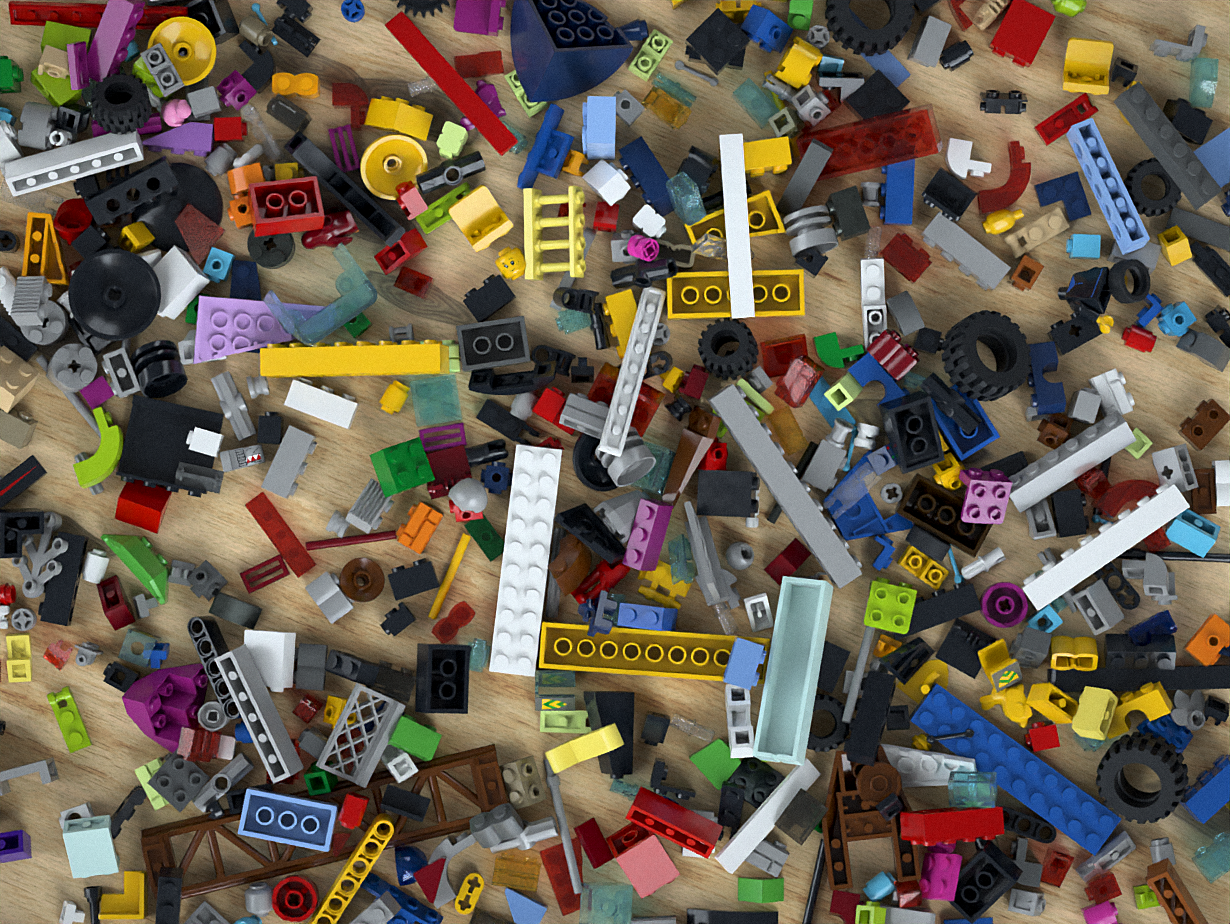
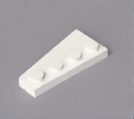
(925, 767)

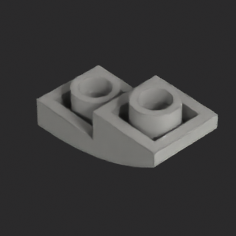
(162, 69)

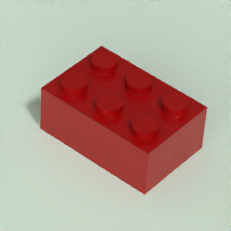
(285, 206)

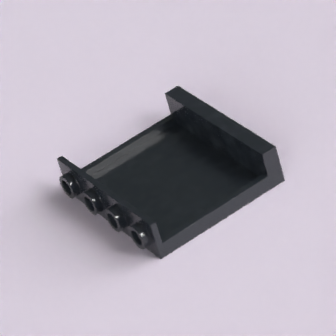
(158, 442)

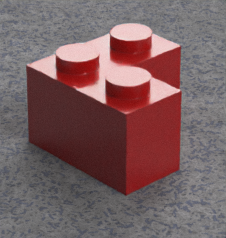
(551, 407)

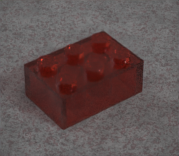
(646, 404)

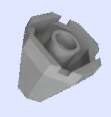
(620, 512)

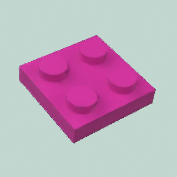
(940, 876)

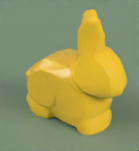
(1012, 703)

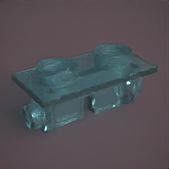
(679, 553)

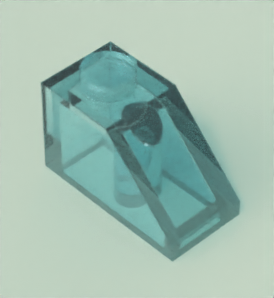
(1203, 82)

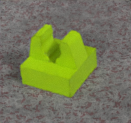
(1144, 897)

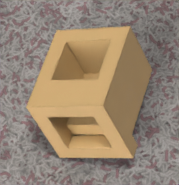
(54, 62)

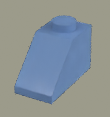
(524, 908)

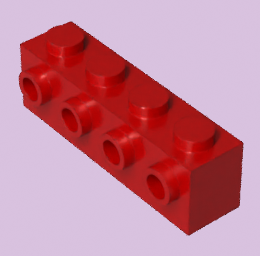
(675, 822)

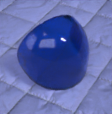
(408, 860)

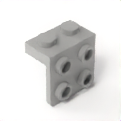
(1196, 40)

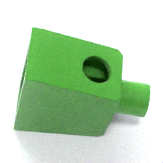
(715, 762)

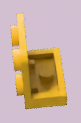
(1087, 66)
(480, 218)

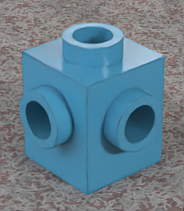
(1175, 319)

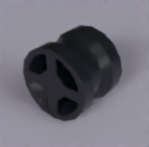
(678, 407)

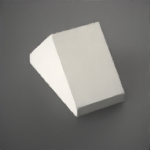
(758, 612)

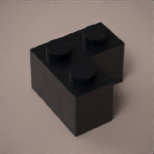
(93, 241)
(15, 524)

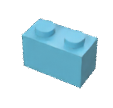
(1192, 532)

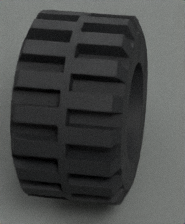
(123, 116)
(1141, 202)
(720, 334)
(840, 728)

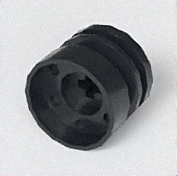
(159, 369)

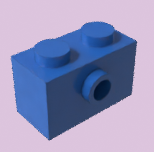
(766, 29)

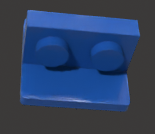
(1168, 729)

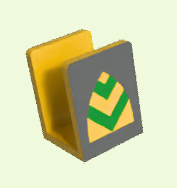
(998, 665)

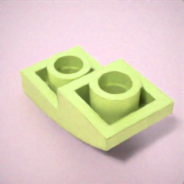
(650, 55)
(530, 108)

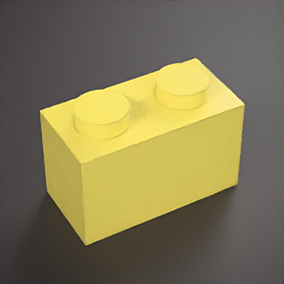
(1094, 713)

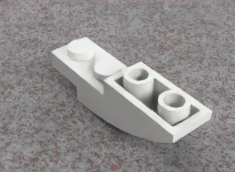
(872, 299)

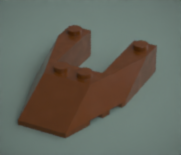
(855, 820)

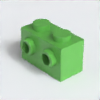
(414, 738)

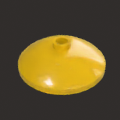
(198, 41)
(383, 178)

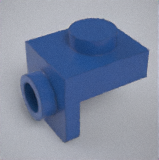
(883, 559)

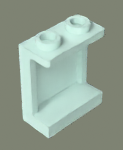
(90, 846)

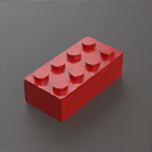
(951, 824)

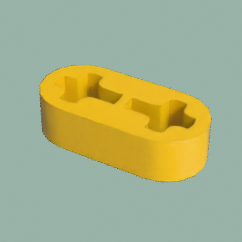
(474, 895)

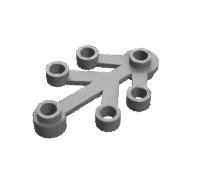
(34, 582)

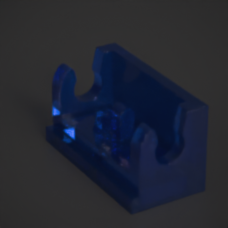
(1156, 624)

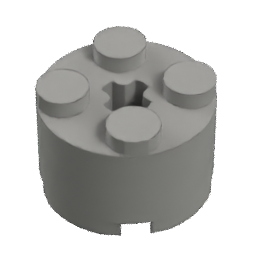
(37, 125)
(55, 330)
(63, 377)

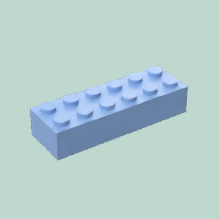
(599, 127)

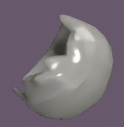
(469, 495)

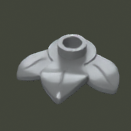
(1188, 708)

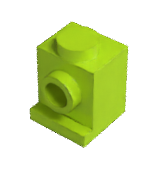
(870, 914)

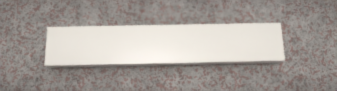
(765, 816)

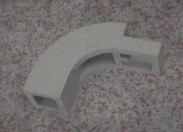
(447, 848)

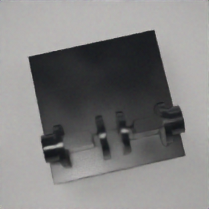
(962, 647)
(758, 778)

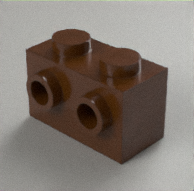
(1204, 424)

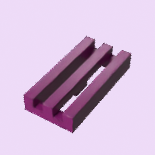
(78, 65)
(339, 130)
(443, 437)

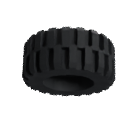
(869, 40)
(1002, 339)
(1130, 801)

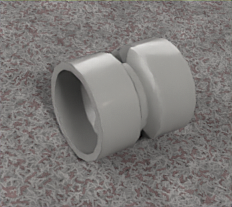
(212, 716)

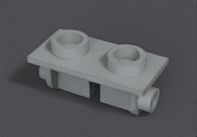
(87, 653)

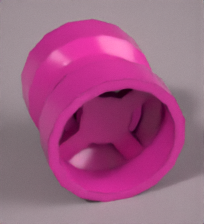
(643, 247)

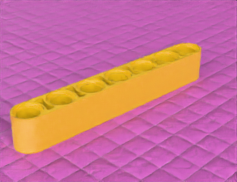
(354, 873)

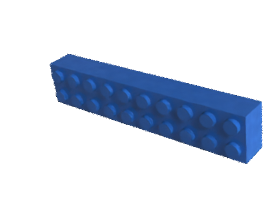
(1017, 769)

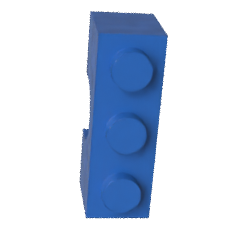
(869, 369)

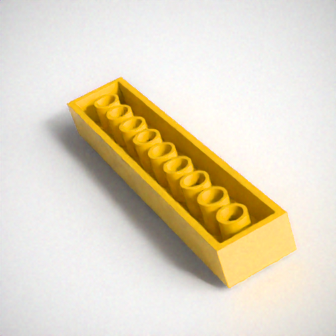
(641, 651)

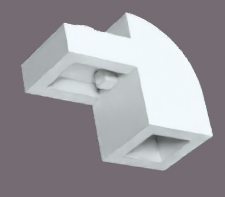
(958, 161)

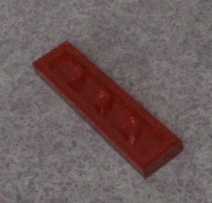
(280, 534)

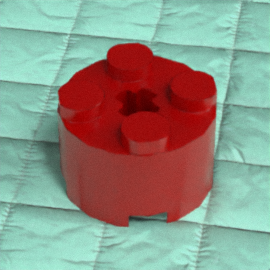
(282, 898)

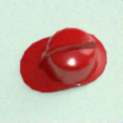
(72, 219)

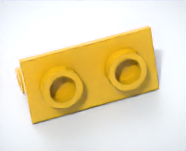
(736, 15)

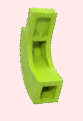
(107, 456)

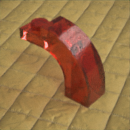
(1004, 196)
(1120, 493)

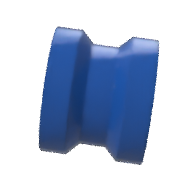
(350, 5)

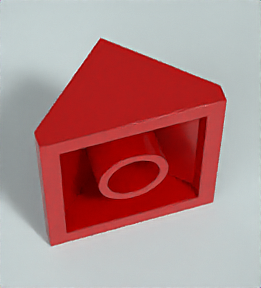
(142, 505)

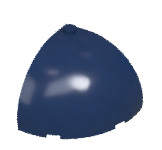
(563, 47)

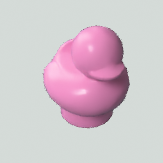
(175, 112)

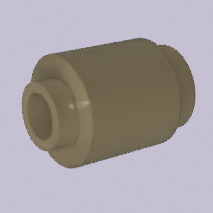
(255, 31)

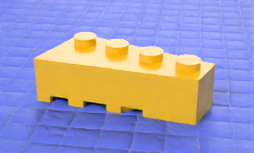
(762, 219)

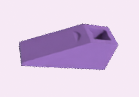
(189, 137)

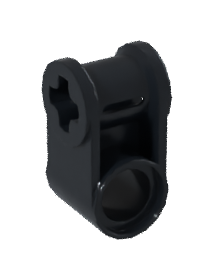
(579, 299)
(556, 354)

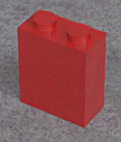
(1021, 32)

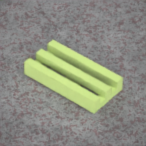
(755, 397)

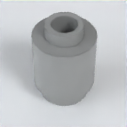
(220, 160)
(524, 404)
(1162, 849)

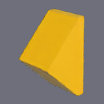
(135, 237)

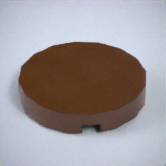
(878, 782)

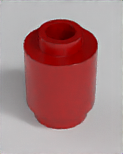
(1139, 338)

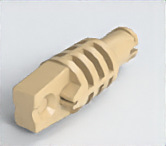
(989, 12)

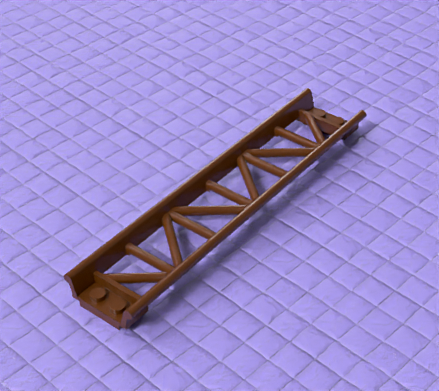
(490, 790)

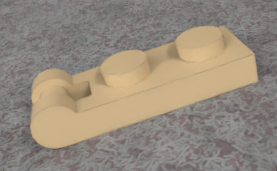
(1037, 232)

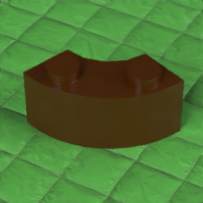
(571, 564)

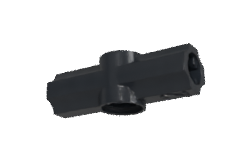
(464, 167)
(644, 273)
(950, 403)

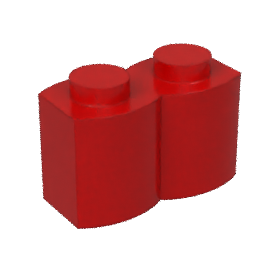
(353, 810)

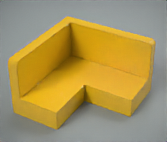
(131, 903)

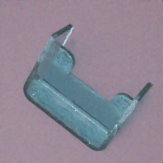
(356, 296)

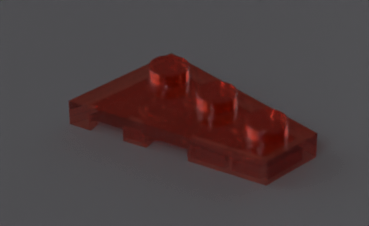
(559, 876)

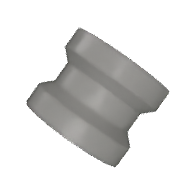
(816, 34)
(663, 333)
(258, 386)
(338, 524)
(19, 619)

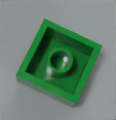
(402, 467)

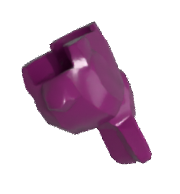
(490, 97)

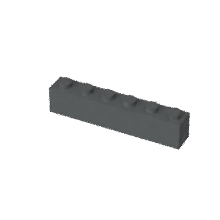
(1167, 145)

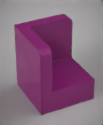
(97, 392)

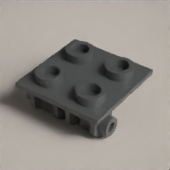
(178, 780)

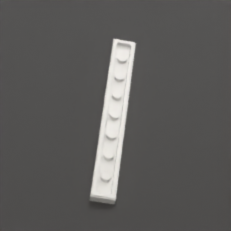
(737, 225)
(632, 371)

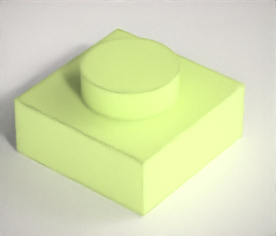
(1141, 444)

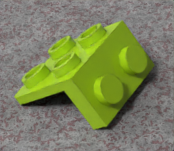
(890, 606)

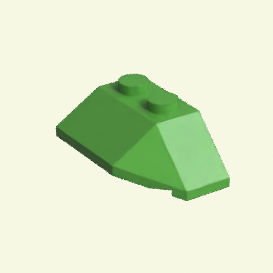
(142, 562)

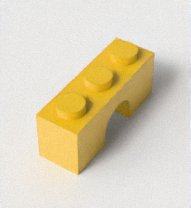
(1149, 699)

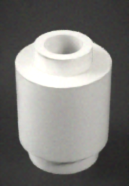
(95, 566)

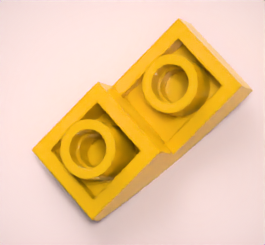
(923, 567)

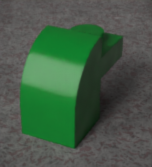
(831, 355)

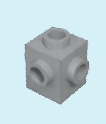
(811, 105)
(619, 247)

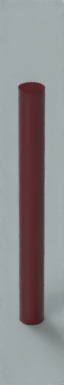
(351, 540)

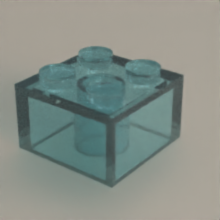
(436, 400)
(605, 903)

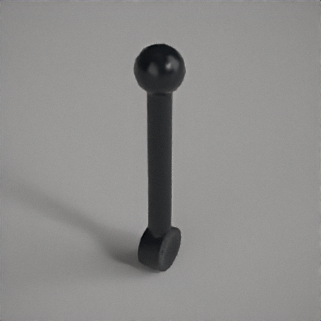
(968, 733)

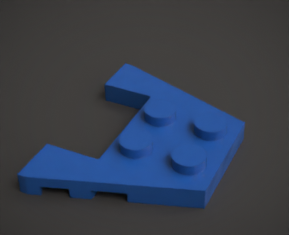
(863, 517)

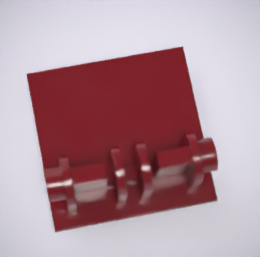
(448, 468)

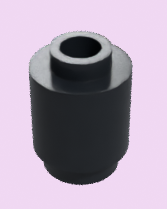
(956, 55)

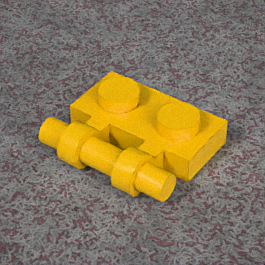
(663, 577)

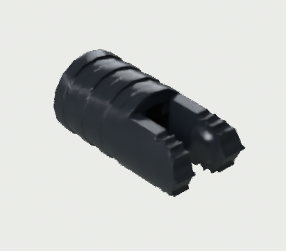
(486, 452)

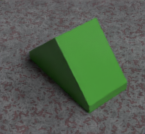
(760, 889)

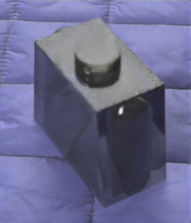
(288, 114)

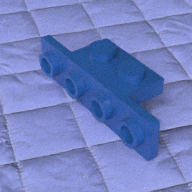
(548, 150)
(411, 909)

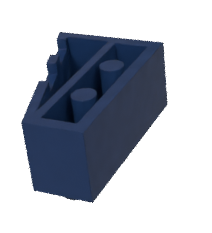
(647, 175)

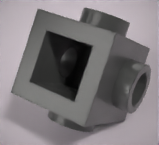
(206, 581)

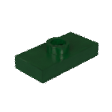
(486, 537)

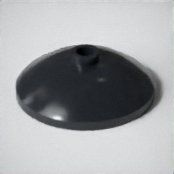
(588, 469)

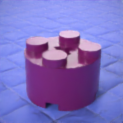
(1016, 603)

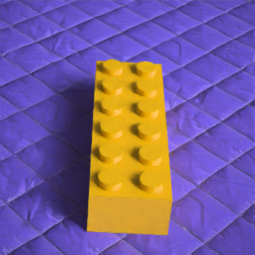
(708, 294)

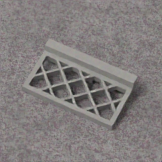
(705, 557)
(368, 758)

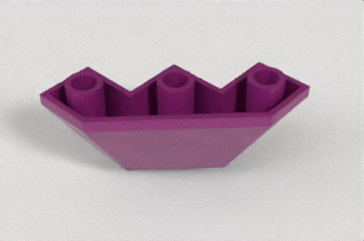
(167, 702)

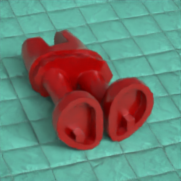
(609, 577)

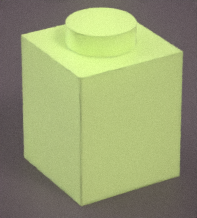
(843, 391)

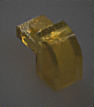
(666, 108)

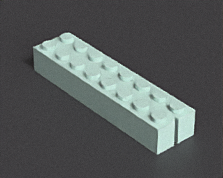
(793, 670)

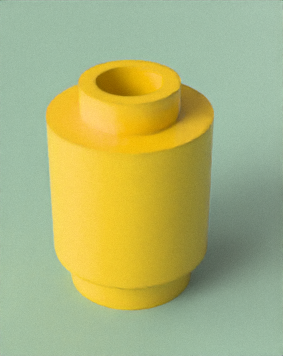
(394, 397)

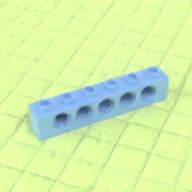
(1107, 186)

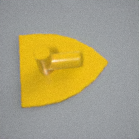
(920, 683)

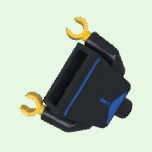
(1089, 295)

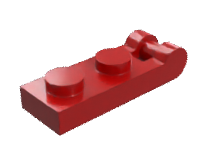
(1062, 120)

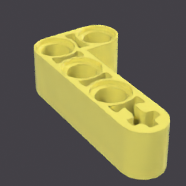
(584, 747)

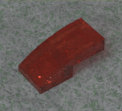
(959, 16)
(479, 64)

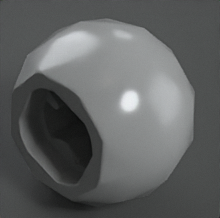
(739, 555)

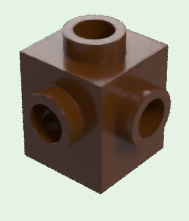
(1055, 430)

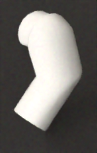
(249, 157)

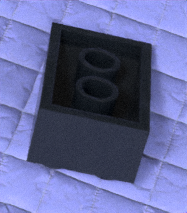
(216, 17)
(912, 431)

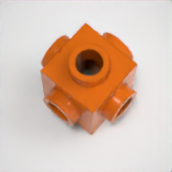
(235, 213)

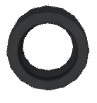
(1117, 284)
(928, 543)

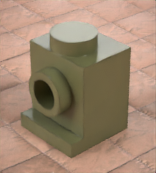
(790, 126)

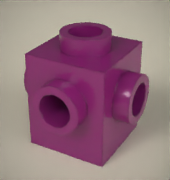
(235, 90)

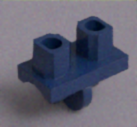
(597, 622)

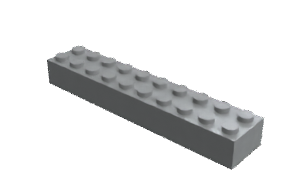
(784, 485)

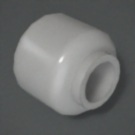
(259, 899)

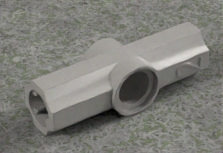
(233, 405)
(232, 772)
(532, 833)

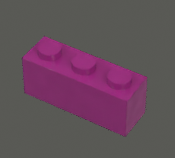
(647, 534)

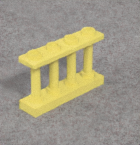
(535, 223)

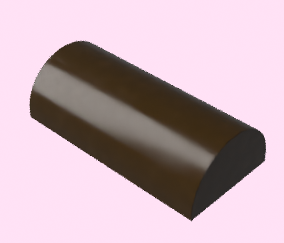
(939, 513)

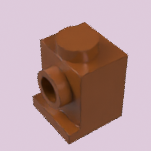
(1030, 266)

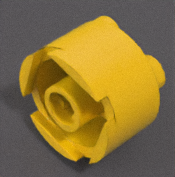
(798, 63)

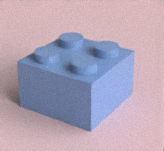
(744, 663)

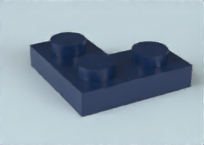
(1069, 191)

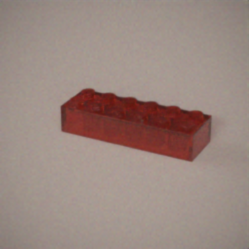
(876, 141)

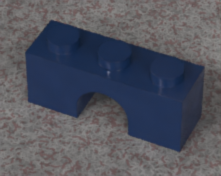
(1046, 396)

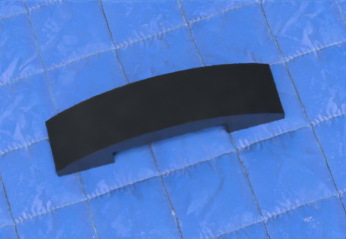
(513, 383)
(708, 916)

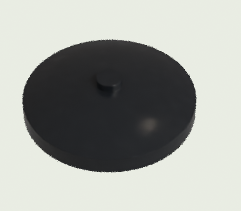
(160, 215)
(114, 295)

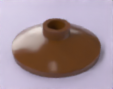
(371, 575)

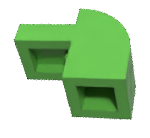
(800, 14)

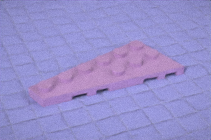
(239, 326)

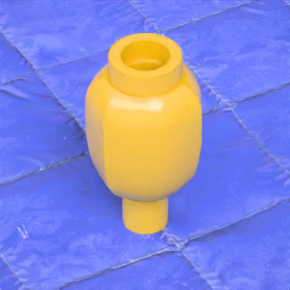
(1001, 221)

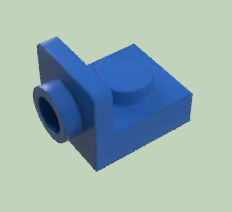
(1146, 314)

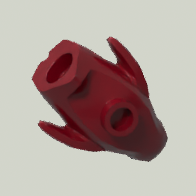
(336, 229)

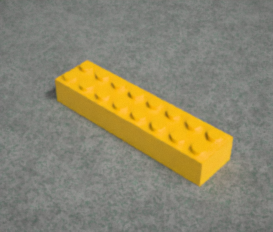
(357, 360)

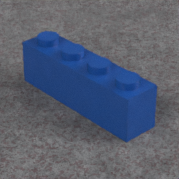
(897, 193)

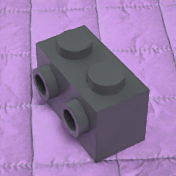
(1030, 647)

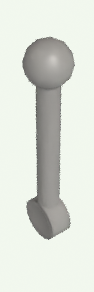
(679, 65)

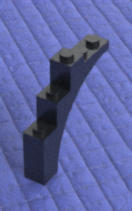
(344, 189)

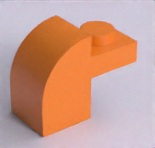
(243, 176)

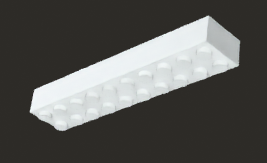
(525, 560)

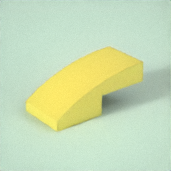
(19, 657)

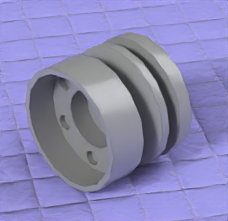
(810, 231)
(632, 464)

